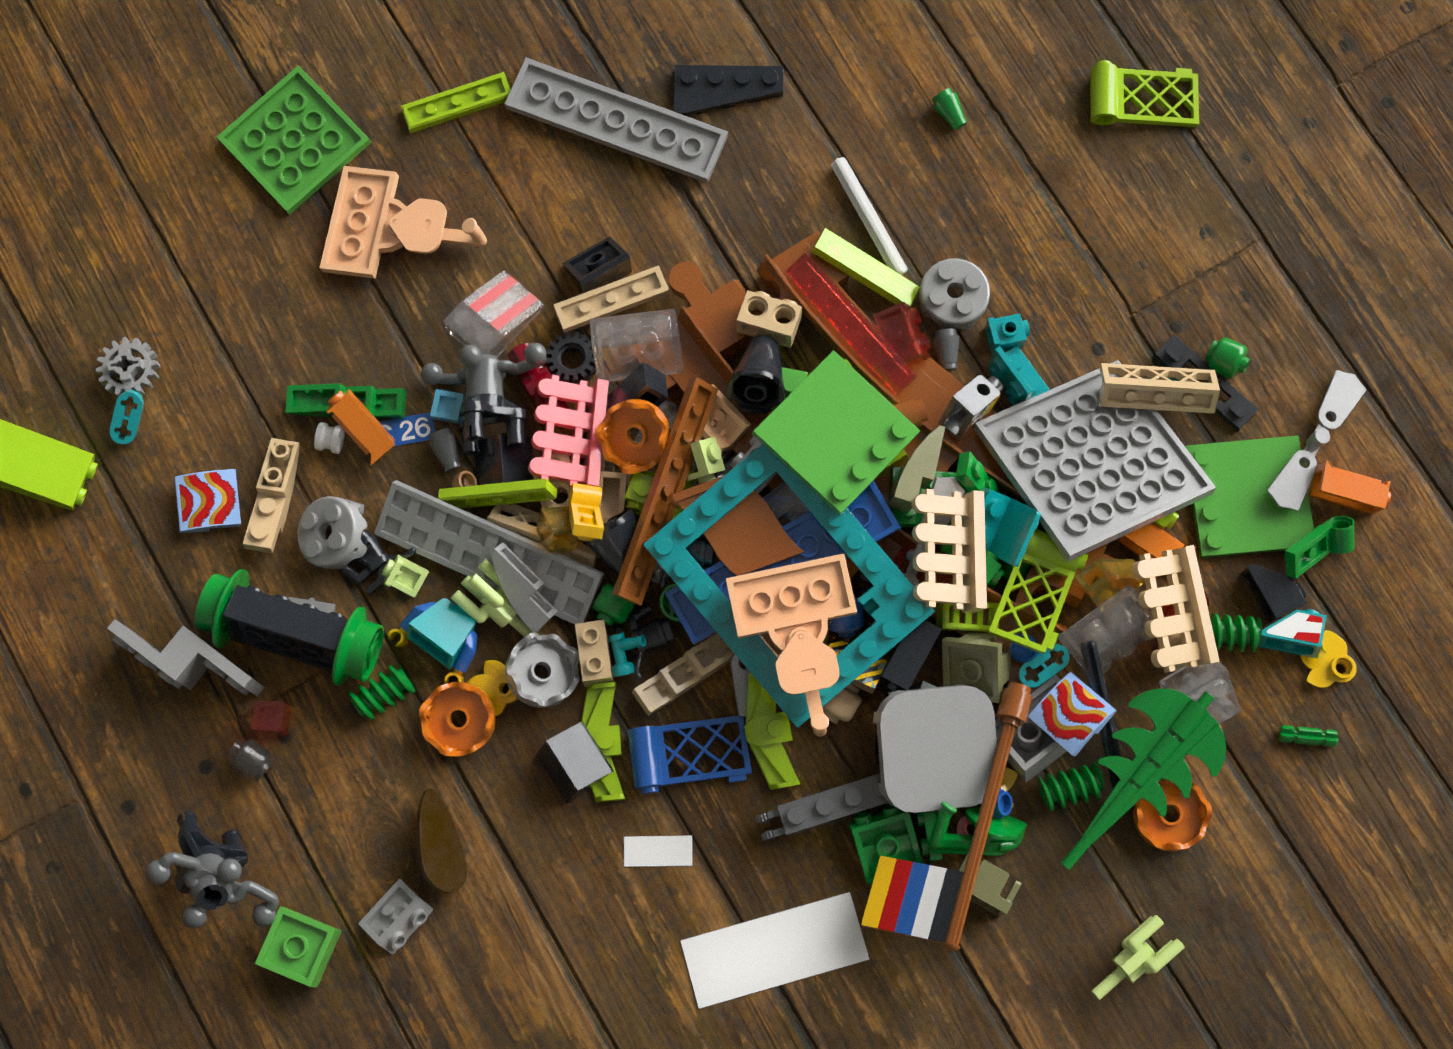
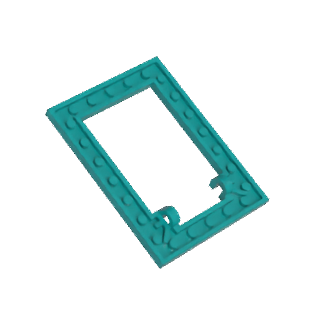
(895, 605)

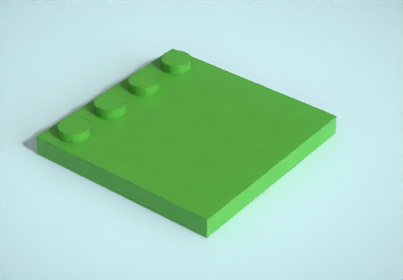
(294, 140)
(836, 432)
(1240, 512)

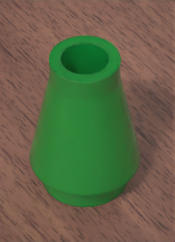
(949, 107)

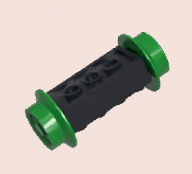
(295, 631)

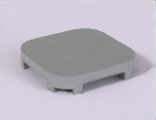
(935, 747)

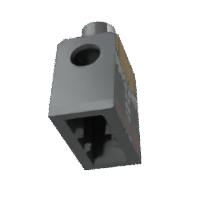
(976, 399)

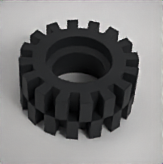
(566, 344)

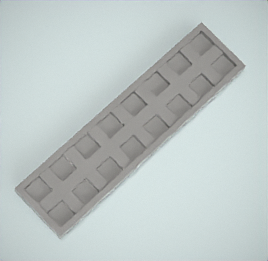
(466, 540)

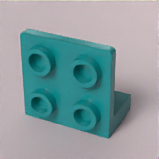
(1016, 375)
(1008, 526)

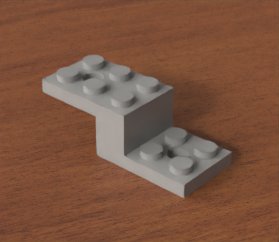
(184, 659)

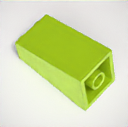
(43, 467)

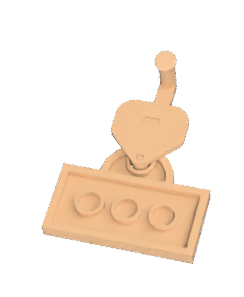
(368, 214)
(794, 611)

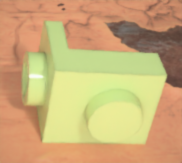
(707, 458)
(404, 575)

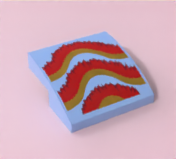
(207, 500)
(1072, 713)

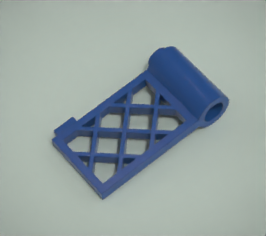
(650, 760)

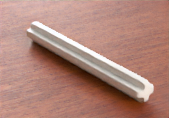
(868, 216)

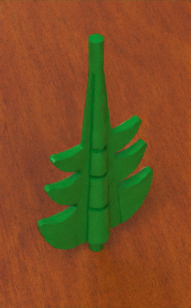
(1179, 730)

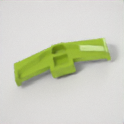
(597, 718)
(765, 733)

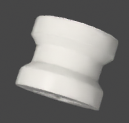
(329, 438)

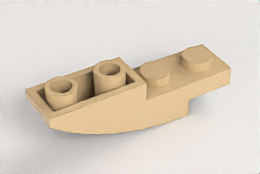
(273, 495)

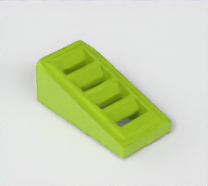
(942, 618)

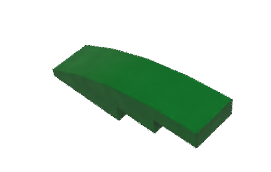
(313, 400)

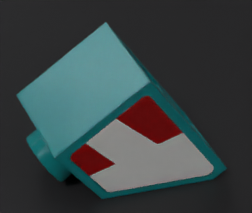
(1296, 633)

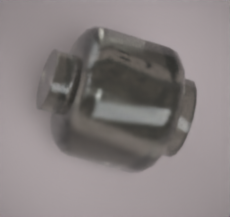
(249, 760)

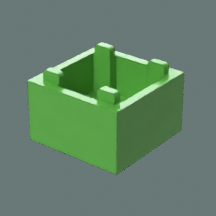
(298, 947)

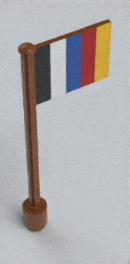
(931, 899)

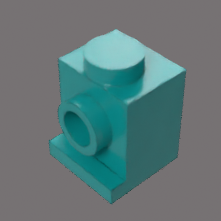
(998, 336)

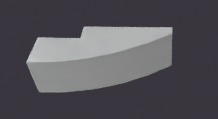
(522, 588)

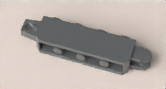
(825, 808)

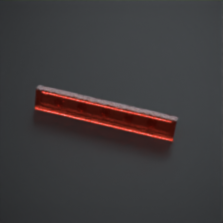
(851, 324)

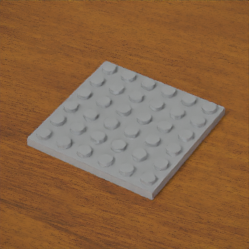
(1092, 465)

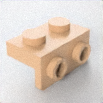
(725, 423)

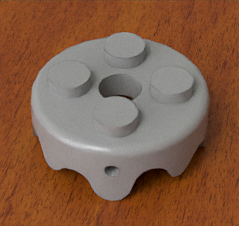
(950, 311)
(345, 540)
(554, 655)

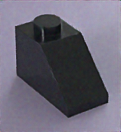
(1274, 592)

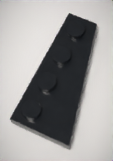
(717, 86)

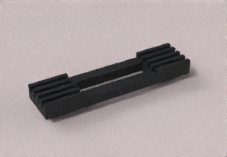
(1236, 410)

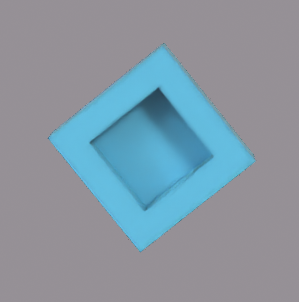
(447, 406)

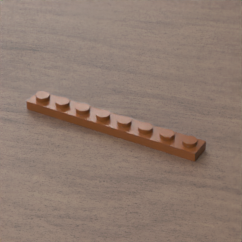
(669, 478)

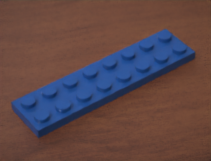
(807, 534)

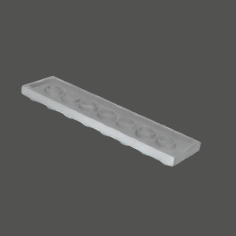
(616, 120)

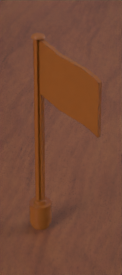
(750, 532)

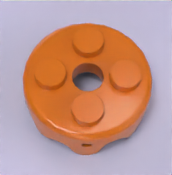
(616, 440)
(437, 718)
(1185, 831)

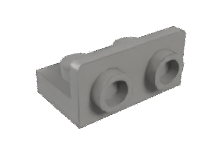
(395, 917)

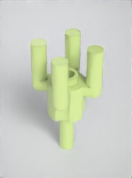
(494, 601)
(1138, 957)

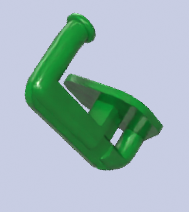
(1003, 835)

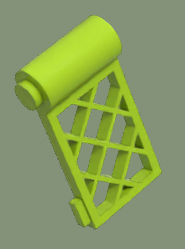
(1108, 94)
(1044, 555)

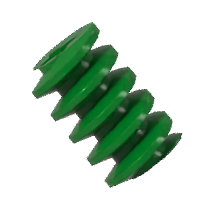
(1236, 631)
(381, 692)
(1071, 786)

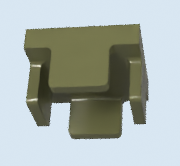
(977, 663)
(988, 887)

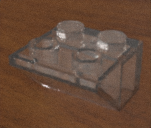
(1209, 678)

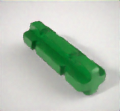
(1308, 736)

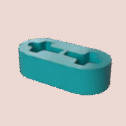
(133, 419)
(1048, 671)

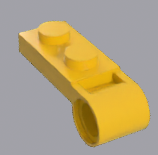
(585, 511)

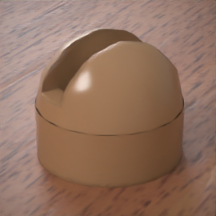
(464, 479)

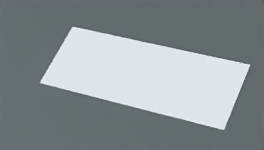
(774, 950)

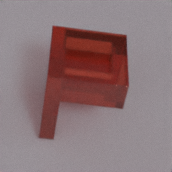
(271, 717)

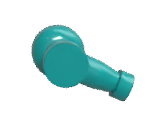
(619, 645)

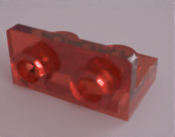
(901, 331)

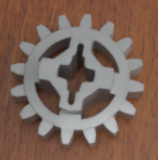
(118, 361)

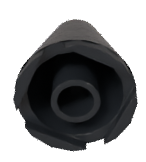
(758, 378)
(616, 540)

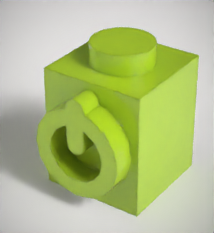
(638, 491)

